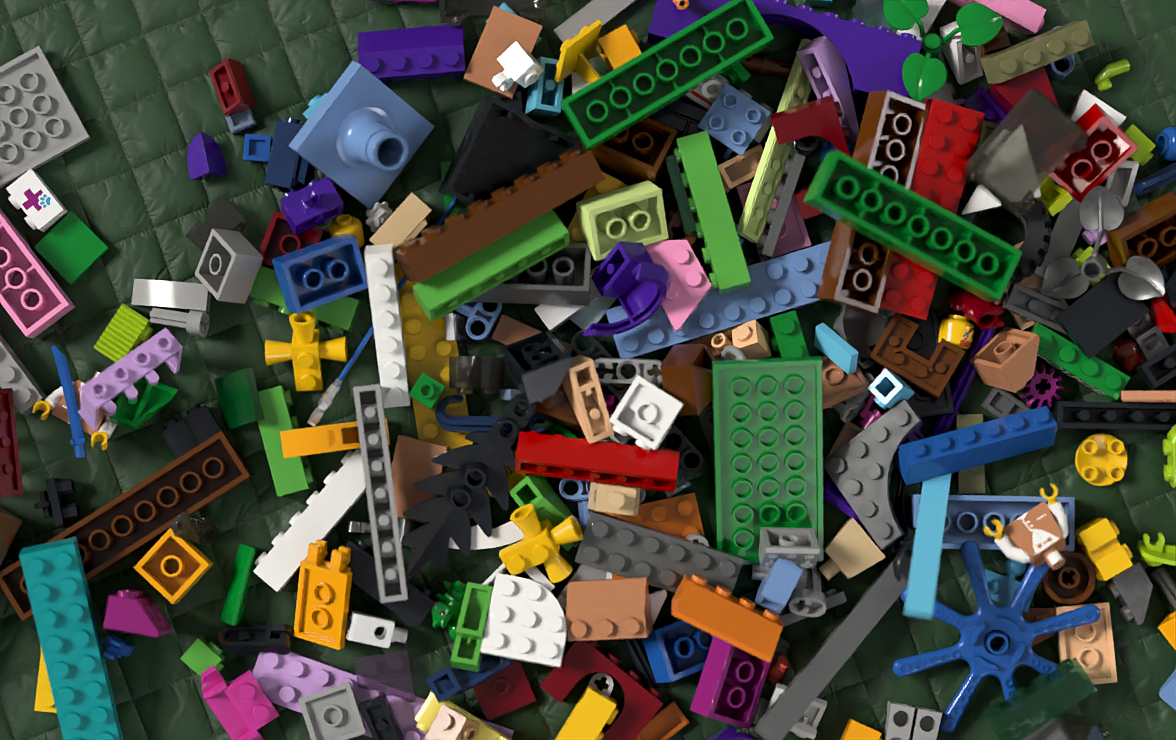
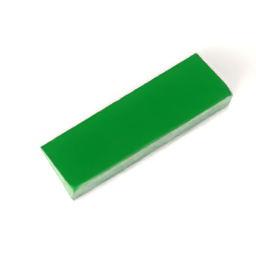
(239, 584)

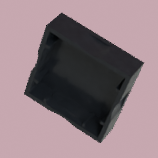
(498, 150)

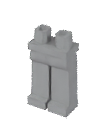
(900, 720)

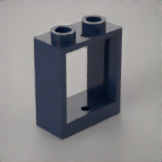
(285, 167)

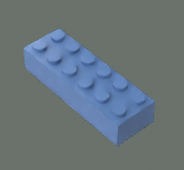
(971, 513)

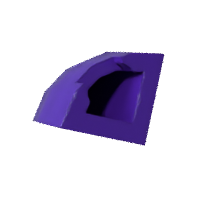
(205, 157)

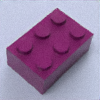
(730, 684)

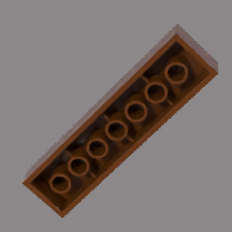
(889, 145)
(498, 216)

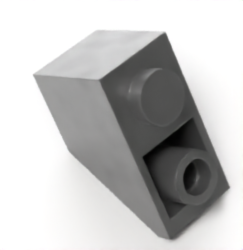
(1133, 591)

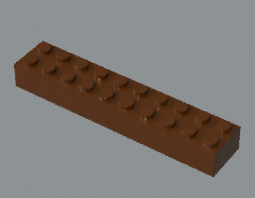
(143, 512)

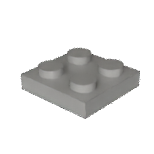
(332, 713)

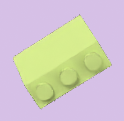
(622, 215)

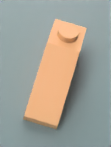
(587, 400)

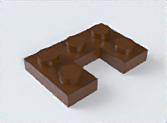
(927, 375)

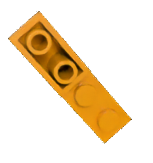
(321, 439)

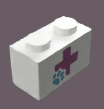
(37, 201)

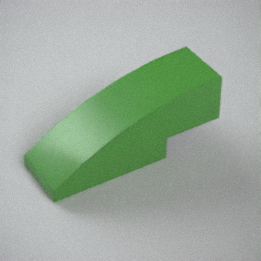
(471, 627)

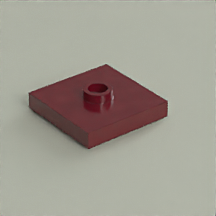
(505, 691)

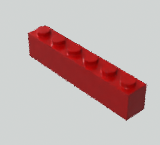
(596, 462)

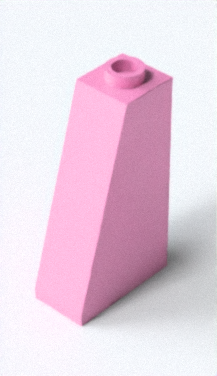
(1017, 15)

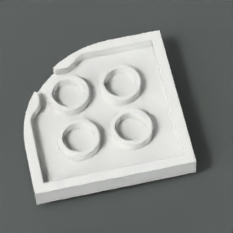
(524, 622)

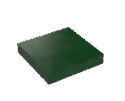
(239, 399)

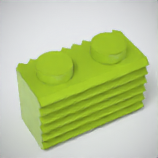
(123, 333)

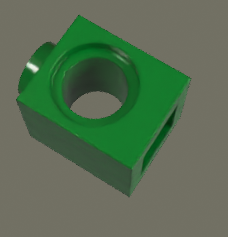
(427, 391)

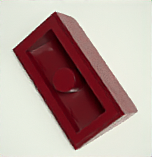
(231, 87)

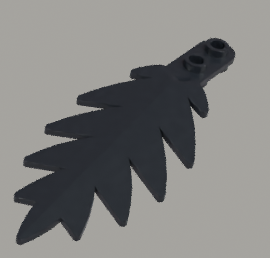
(465, 489)

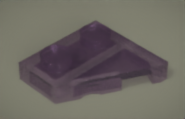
(386, 674)

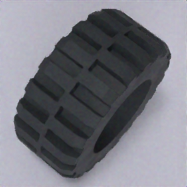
(1036, 229)

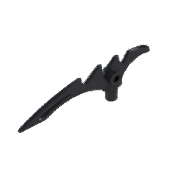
(907, 540)

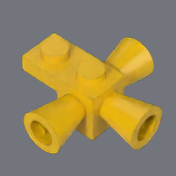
(306, 351)
(540, 544)

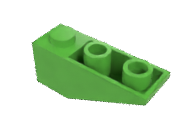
(546, 502)

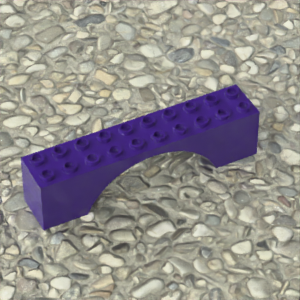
(871, 54)

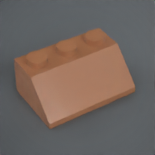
(608, 609)

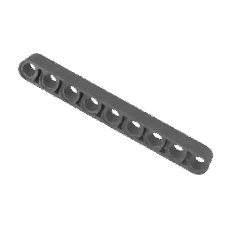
(833, 652)

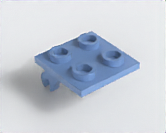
(733, 120)

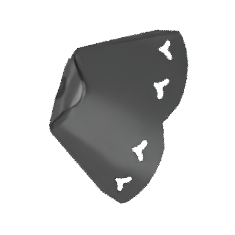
(861, 331)

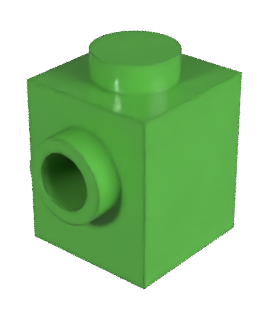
(203, 655)

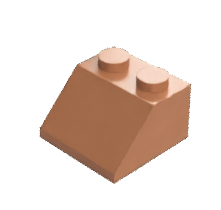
(1008, 359)

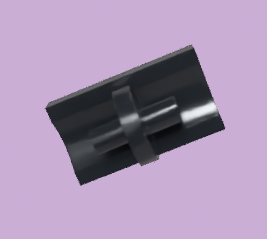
(61, 512)

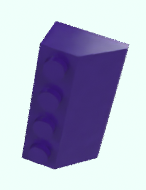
(413, 53)

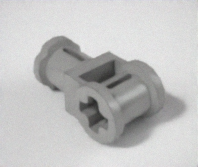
(851, 407)

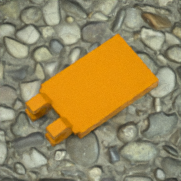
(323, 596)

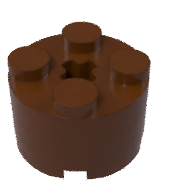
(1081, 580)

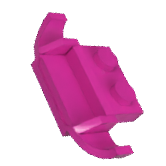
(238, 705)

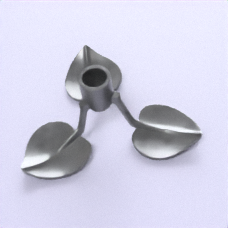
(1065, 278)

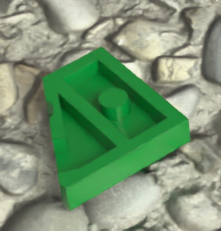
(148, 402)

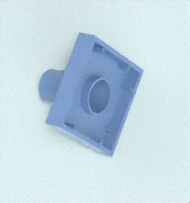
(361, 135)

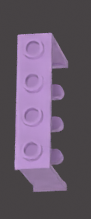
(127, 371)

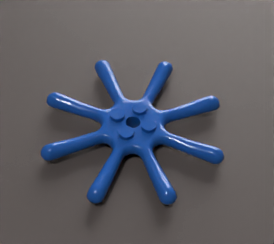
(982, 627)

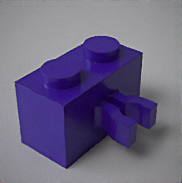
(311, 205)

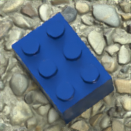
(321, 273)

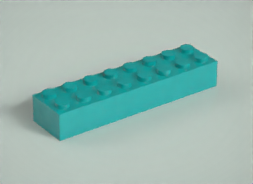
(70, 641)

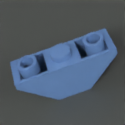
(778, 585)

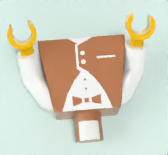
(57, 403)
(1036, 534)

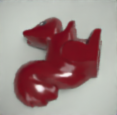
(977, 309)

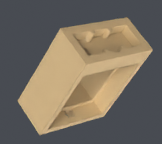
(404, 223)

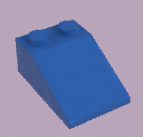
(676, 650)

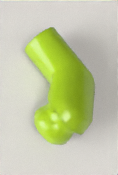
(1109, 71)

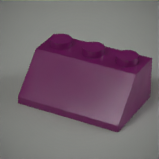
(135, 614)

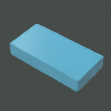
(836, 348)

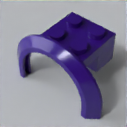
(635, 281)

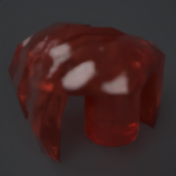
(1127, 354)
(778, 669)

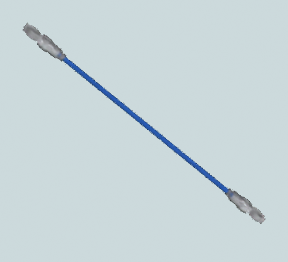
(329, 396)

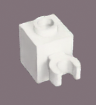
(518, 66)

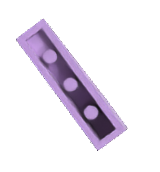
(829, 77)

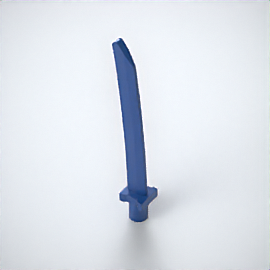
(71, 402)

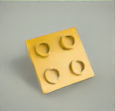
(577, 53)

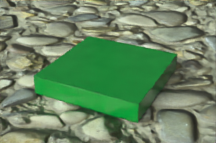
(71, 248)

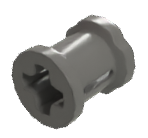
(799, 146)

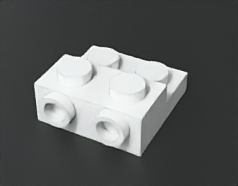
(646, 413)

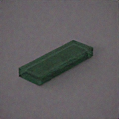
(680, 196)

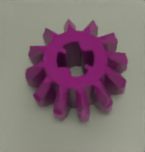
(1045, 396)

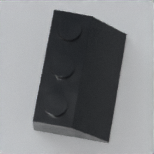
(537, 365)

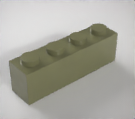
(1037, 51)

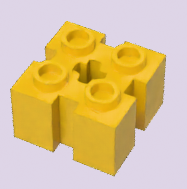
(1099, 544)

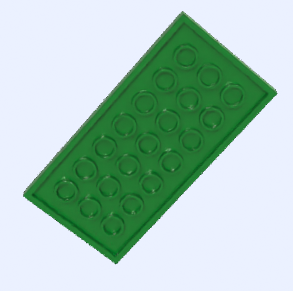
(767, 450)

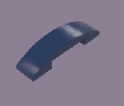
(453, 681)

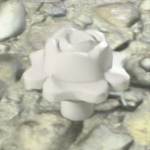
(378, 215)

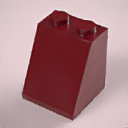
(1011, 91)

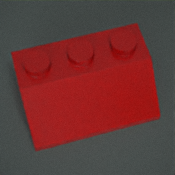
(1105, 151)

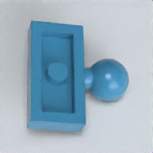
(1004, 587)

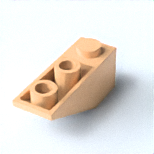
(748, 337)

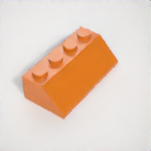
(727, 616)

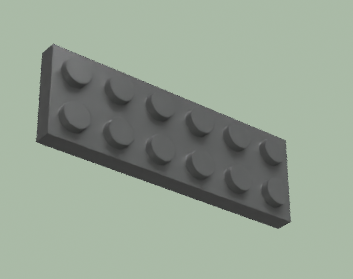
(647, 552)

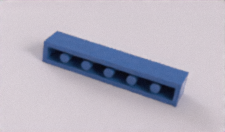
(976, 445)

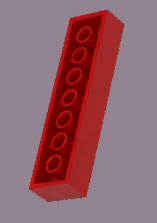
(940, 178)

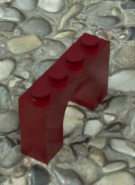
(812, 119)
(585, 658)

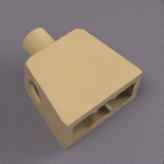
(614, 499)
(850, 552)

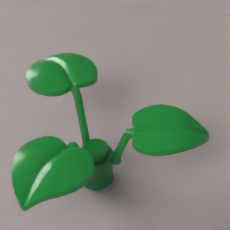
(923, 72)

